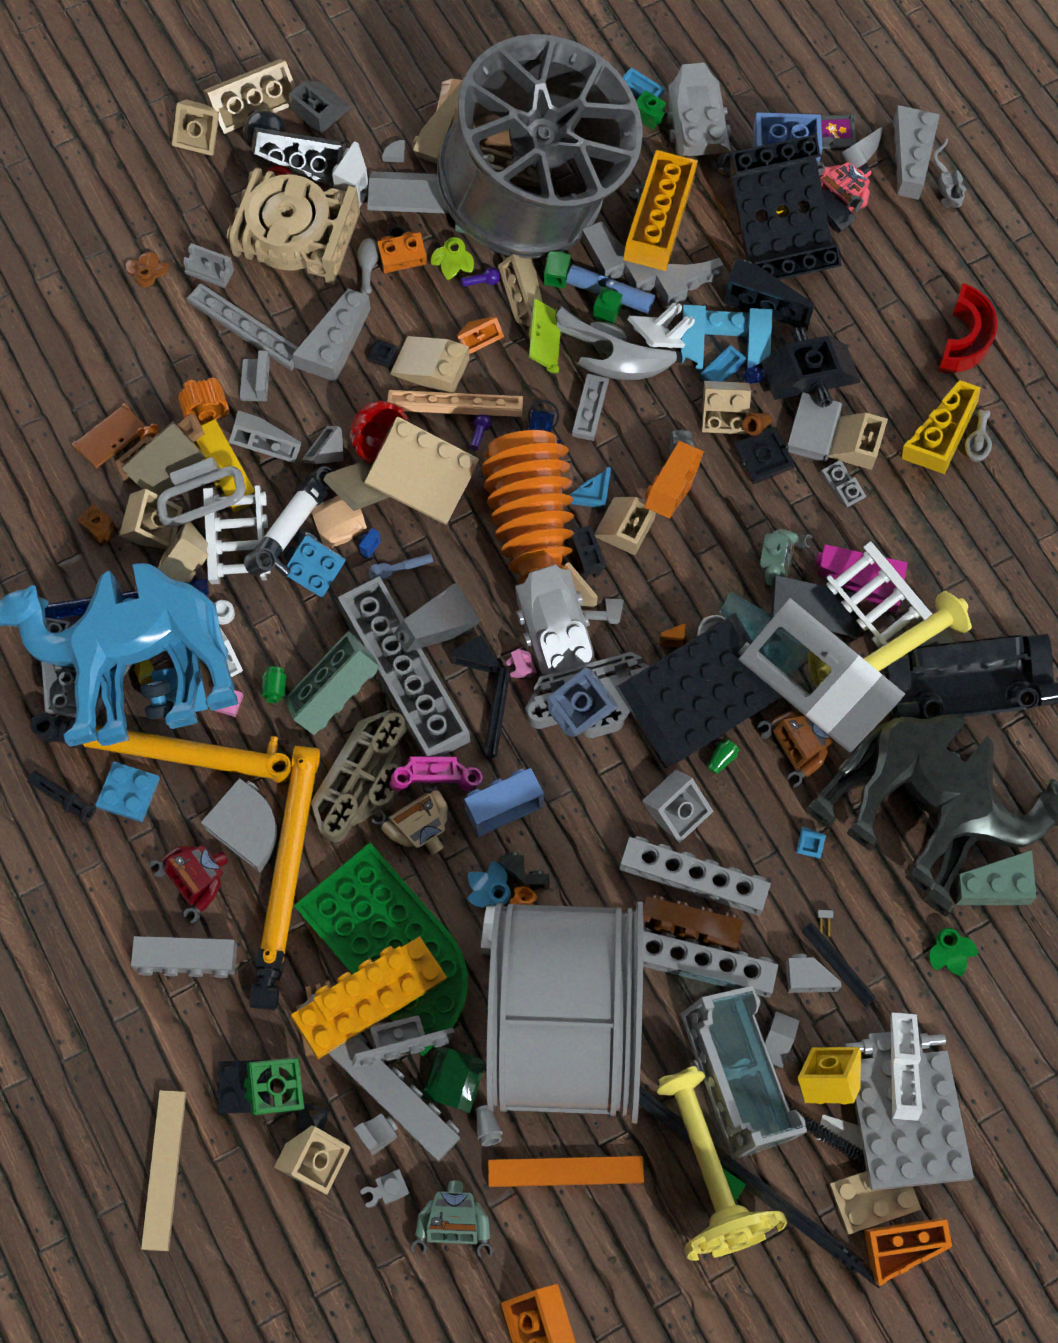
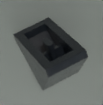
(475, 655)

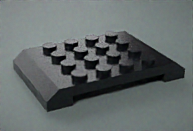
(696, 692)

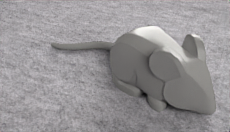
(950, 184)

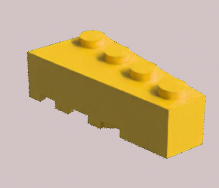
(941, 433)

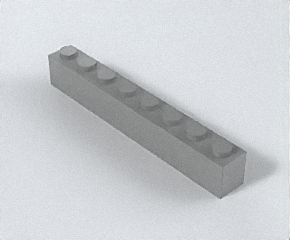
(397, 1098)

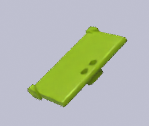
(544, 336)

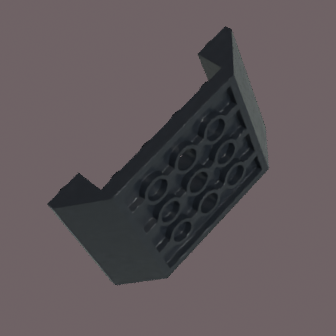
(777, 177)

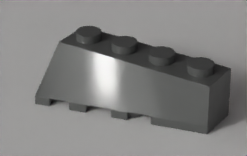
(300, 153)

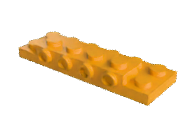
(367, 996)

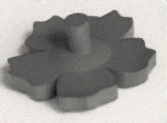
(636, 191)

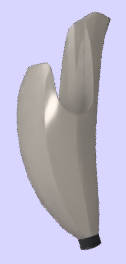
(623, 359)

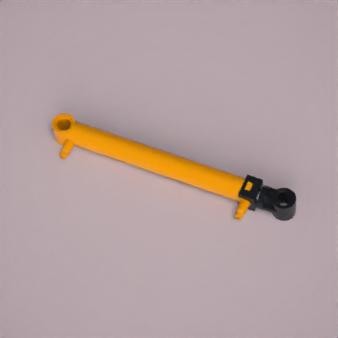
(177, 750)
(271, 955)

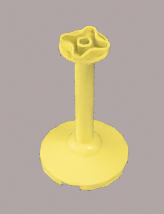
(950, 613)
(731, 1225)

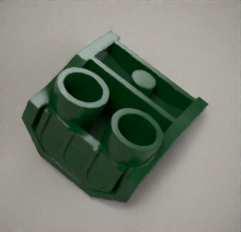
(454, 1079)

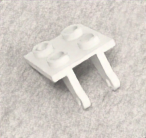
(656, 330)

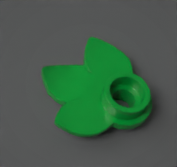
(953, 955)

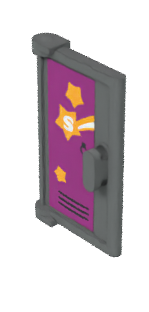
(838, 131)

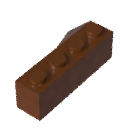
(692, 923)

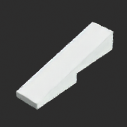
(905, 1067)

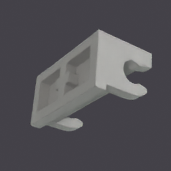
(208, 265)

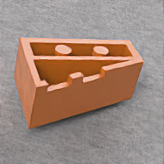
(674, 480)
(902, 1246)

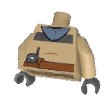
(418, 821)

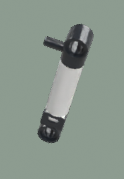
(306, 497)

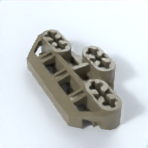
(365, 778)

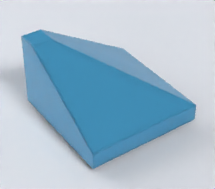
(810, 842)

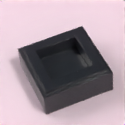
(383, 353)

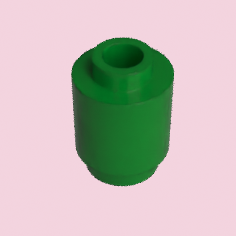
(273, 684)

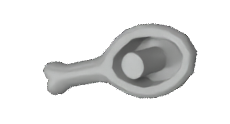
(367, 257)
(979, 443)

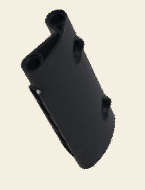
(975, 677)

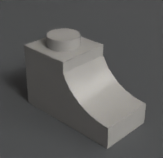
(377, 1133)

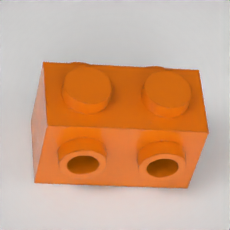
(402, 252)

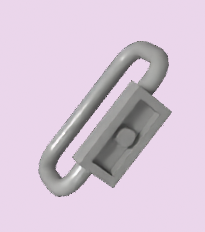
(193, 477)

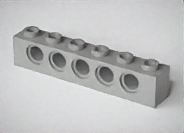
(702, 887)
(710, 973)

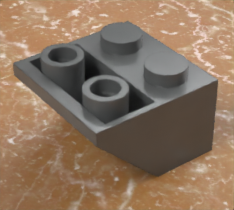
(317, 105)

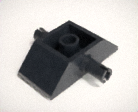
(809, 367)

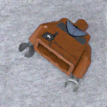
(801, 740)

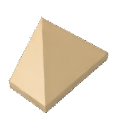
(588, 595)

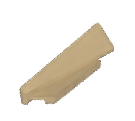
(520, 285)

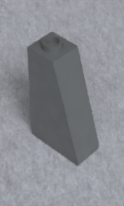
(438, 620)

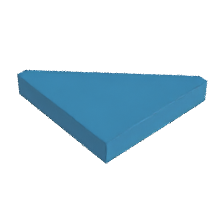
(593, 492)

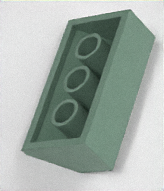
(331, 683)

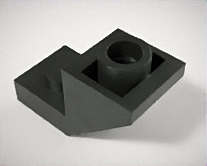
(514, 867)

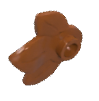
(146, 269)

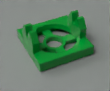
(293, 1085)

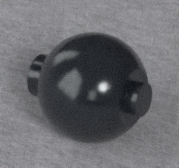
(261, 119)

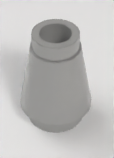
(487, 1127)

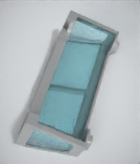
(740, 1072)

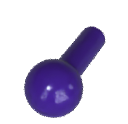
(490, 276)
(481, 424)

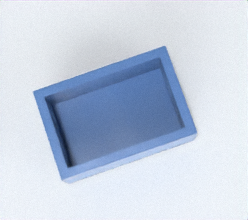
(503, 801)

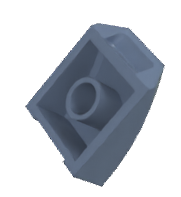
(580, 703)

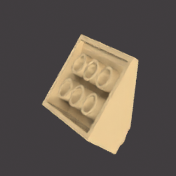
(421, 470)

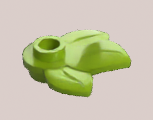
(451, 260)

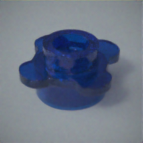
(753, 375)

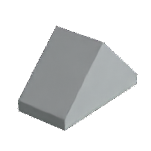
(780, 1038)

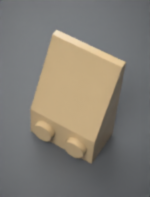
(432, 363)

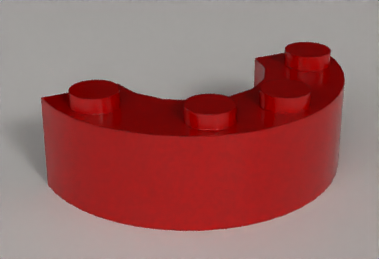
(982, 323)

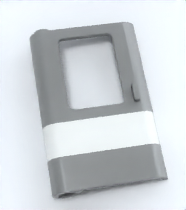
(847, 700)

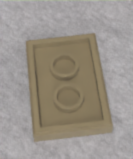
(160, 457)
(350, 486)

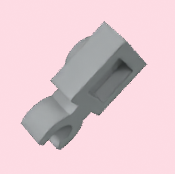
(390, 1188)

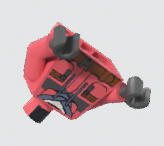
(847, 183)

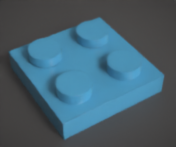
(127, 792)

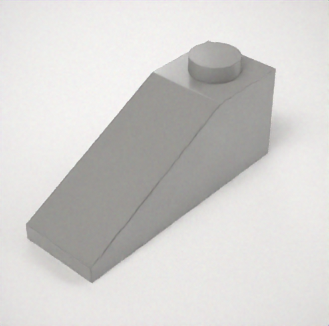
(263, 437)

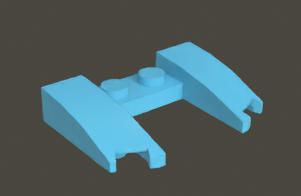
(754, 325)

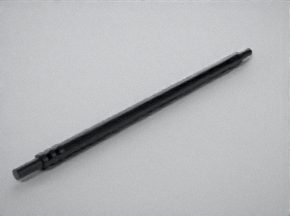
(763, 1192)

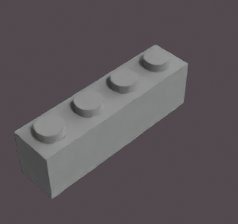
(184, 956)

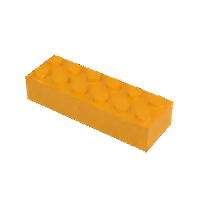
(660, 210)

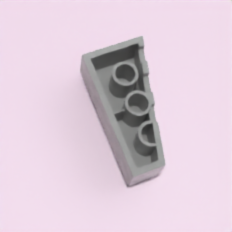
(914, 143)

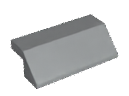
(405, 192)

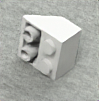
(352, 172)

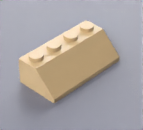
(258, 89)

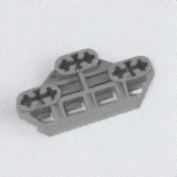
(555, 680)

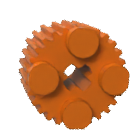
(204, 400)

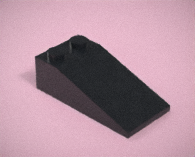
(756, 288)

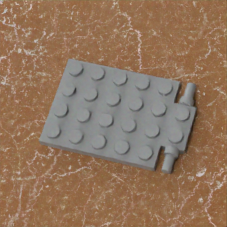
(910, 1151)

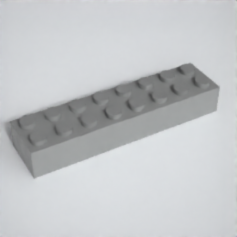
(404, 674)

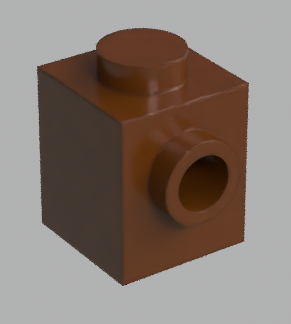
(97, 525)

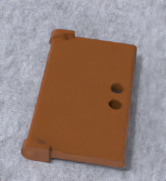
(99, 442)

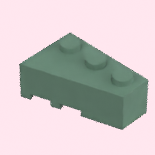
(998, 883)

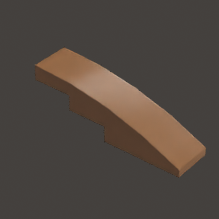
(189, 425)

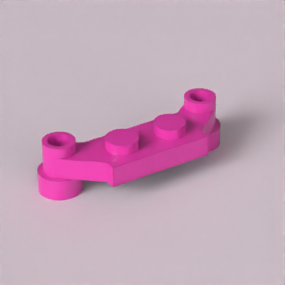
(435, 771)

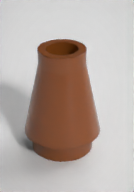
(756, 422)

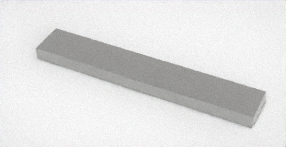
(243, 325)

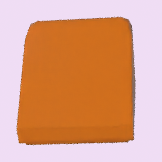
(673, 637)

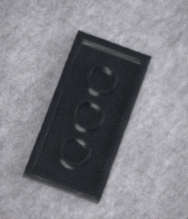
(819, 603)

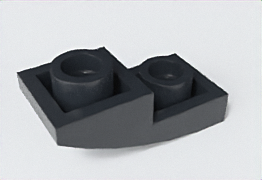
(837, 211)

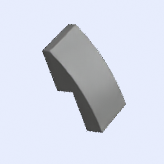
(842, 485)

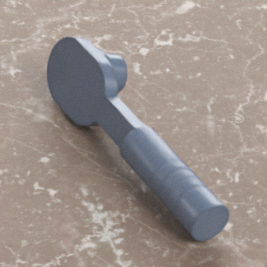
(385, 570)

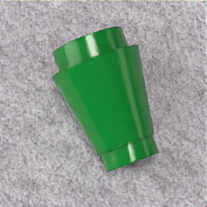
(722, 756)

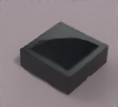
(313, 1116)

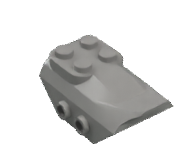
(697, 113)
(554, 620)

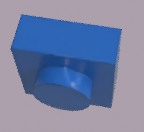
(369, 543)

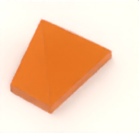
(480, 333)

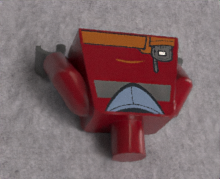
(194, 874)

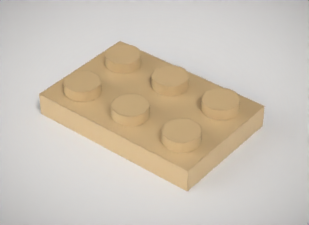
(866, 1208)

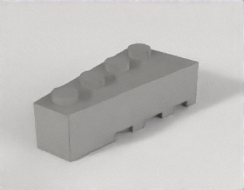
(333, 338)

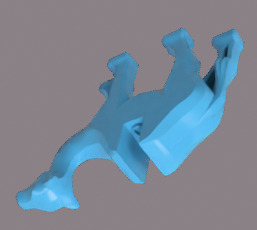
(125, 632)

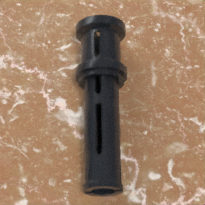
(71, 801)

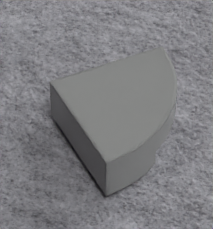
(394, 152)

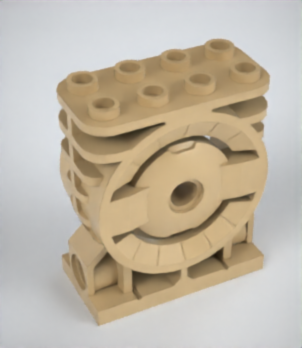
(313, 247)

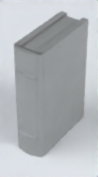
(814, 428)

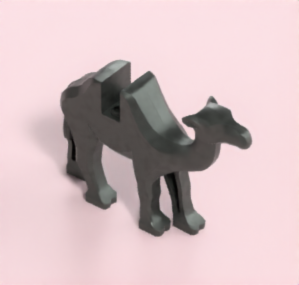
(941, 783)

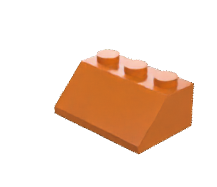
(538, 1317)

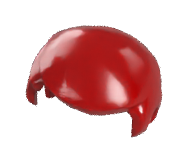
(371, 427)

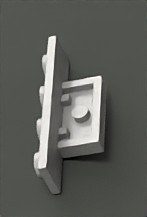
(400, 1037)

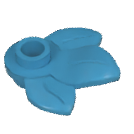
(486, 884)

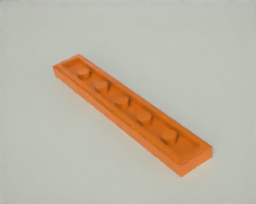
(566, 1171)

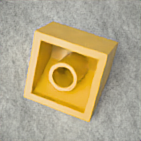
(831, 1075)

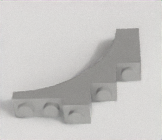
(671, 284)

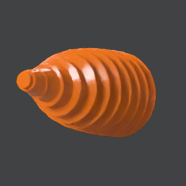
(529, 499)

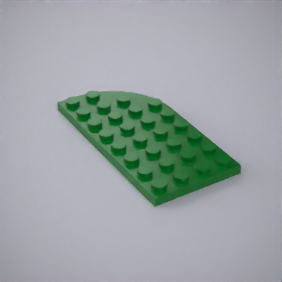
(372, 908)

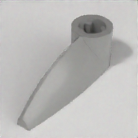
(863, 150)

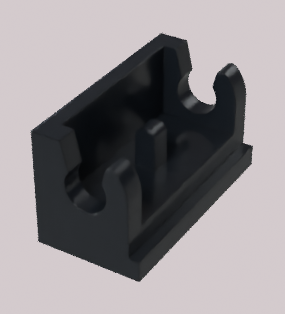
(585, 552)

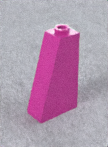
(837, 560)

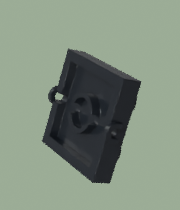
(764, 455)
(231, 1087)

